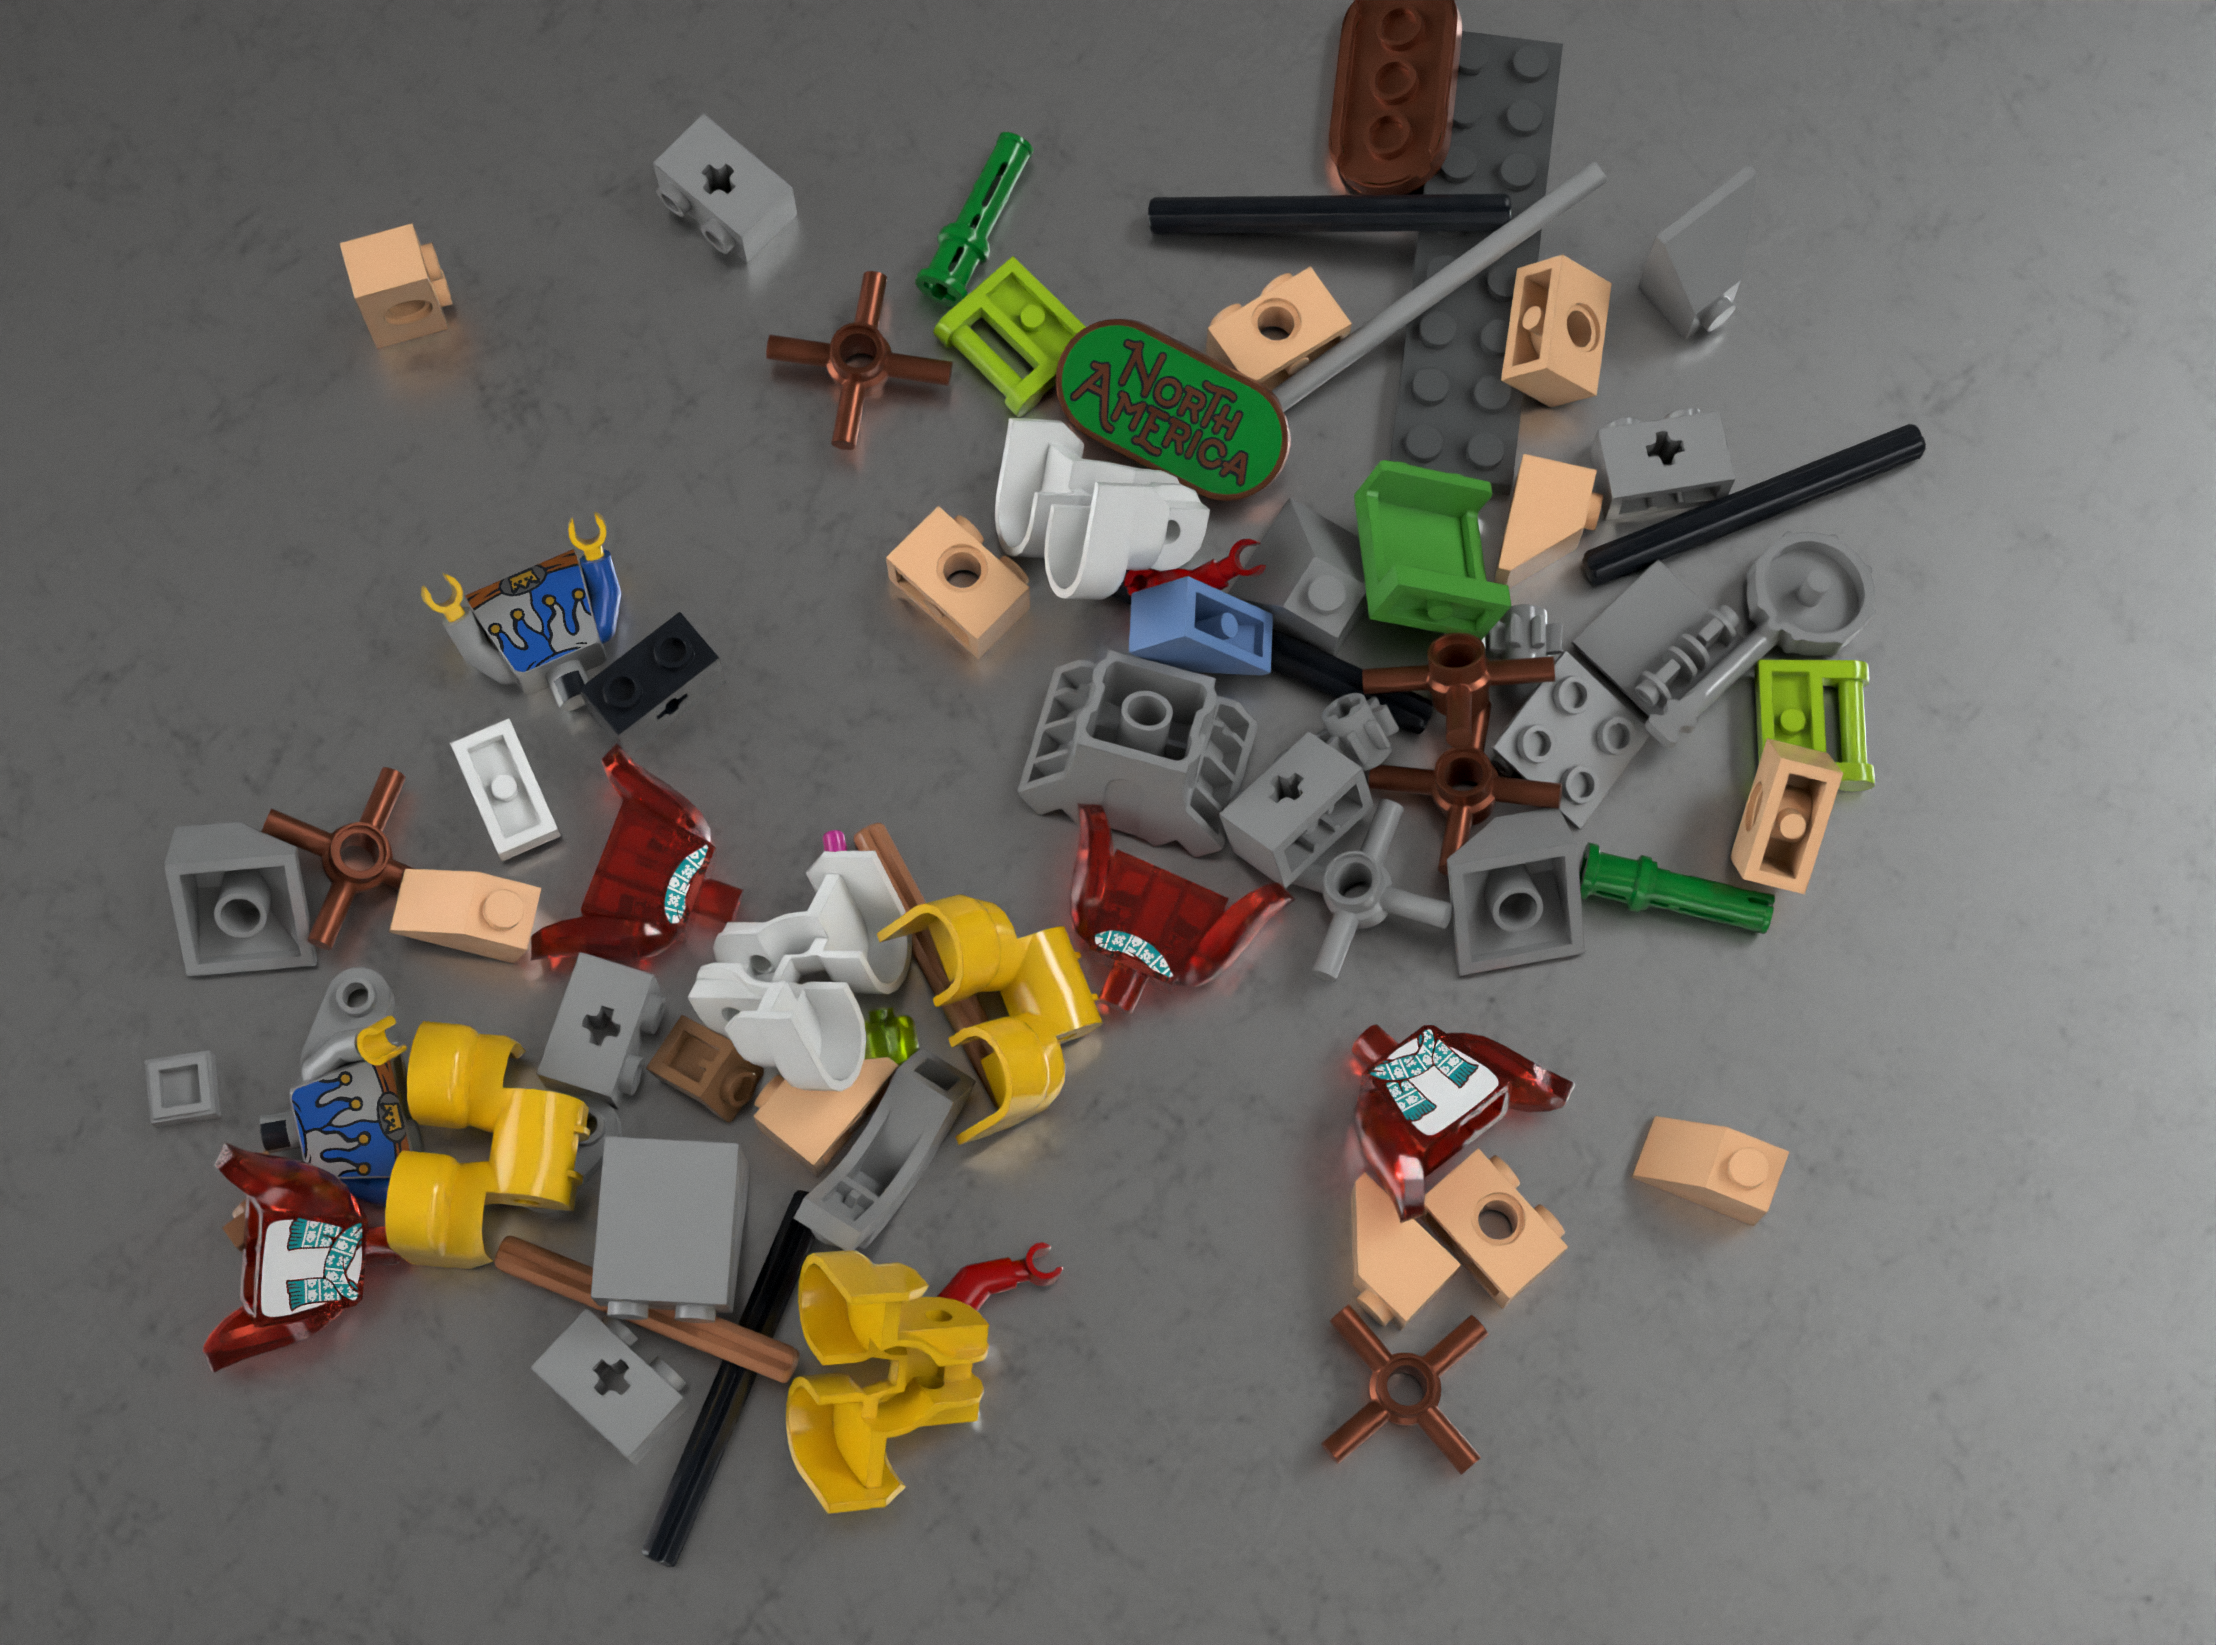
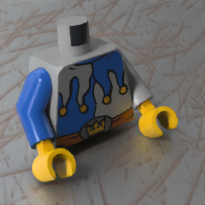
(540, 622)
(350, 1111)

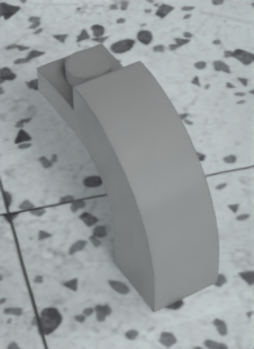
(889, 1154)

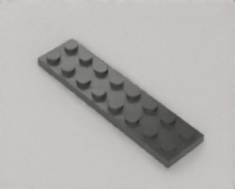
(1450, 391)

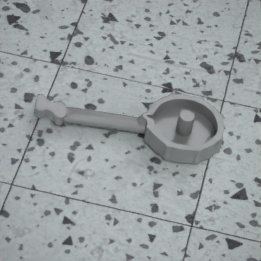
(1803, 596)

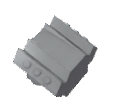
(1143, 746)

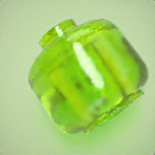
(890, 1035)

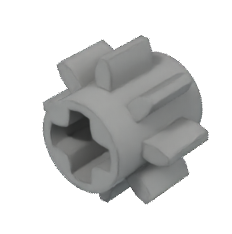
(1524, 634)
(1359, 729)

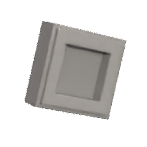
(182, 1089)

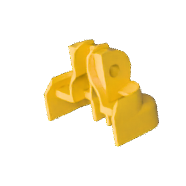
(1039, 987)
(458, 1083)
(865, 1312)

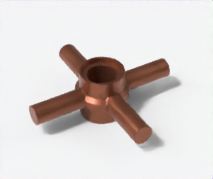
(865, 381)
(1458, 680)
(1471, 806)
(346, 881)
(1425, 1369)

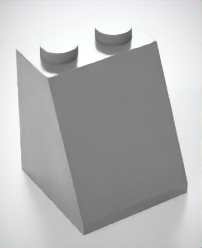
(669, 1227)

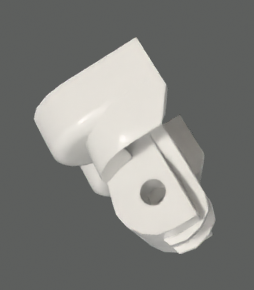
(1090, 514)
(815, 1027)

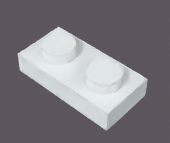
(505, 789)

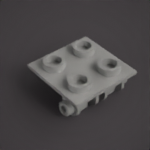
(1658, 639)
(1571, 736)

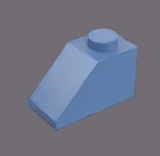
(1200, 629)

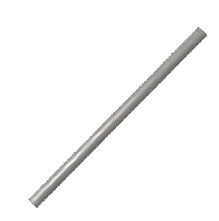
(1440, 285)

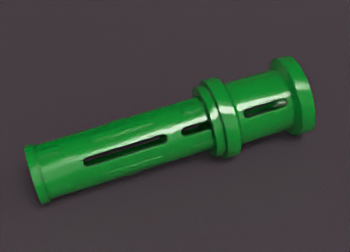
(959, 240)
(1644, 884)

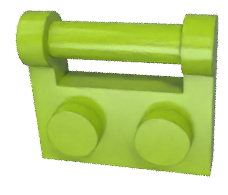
(1025, 318)
(1793, 710)

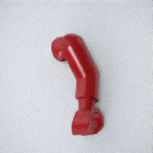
(1211, 573)
(979, 1280)

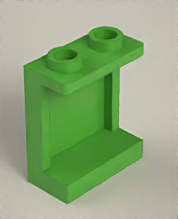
(1426, 550)

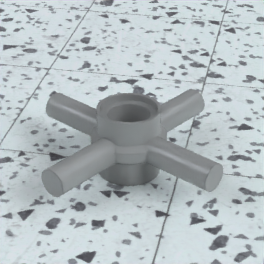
(1376, 902)

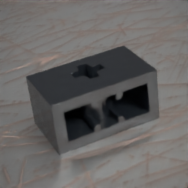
(653, 684)

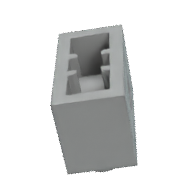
(724, 189)
(1641, 484)
(1296, 809)
(594, 995)
(575, 1371)

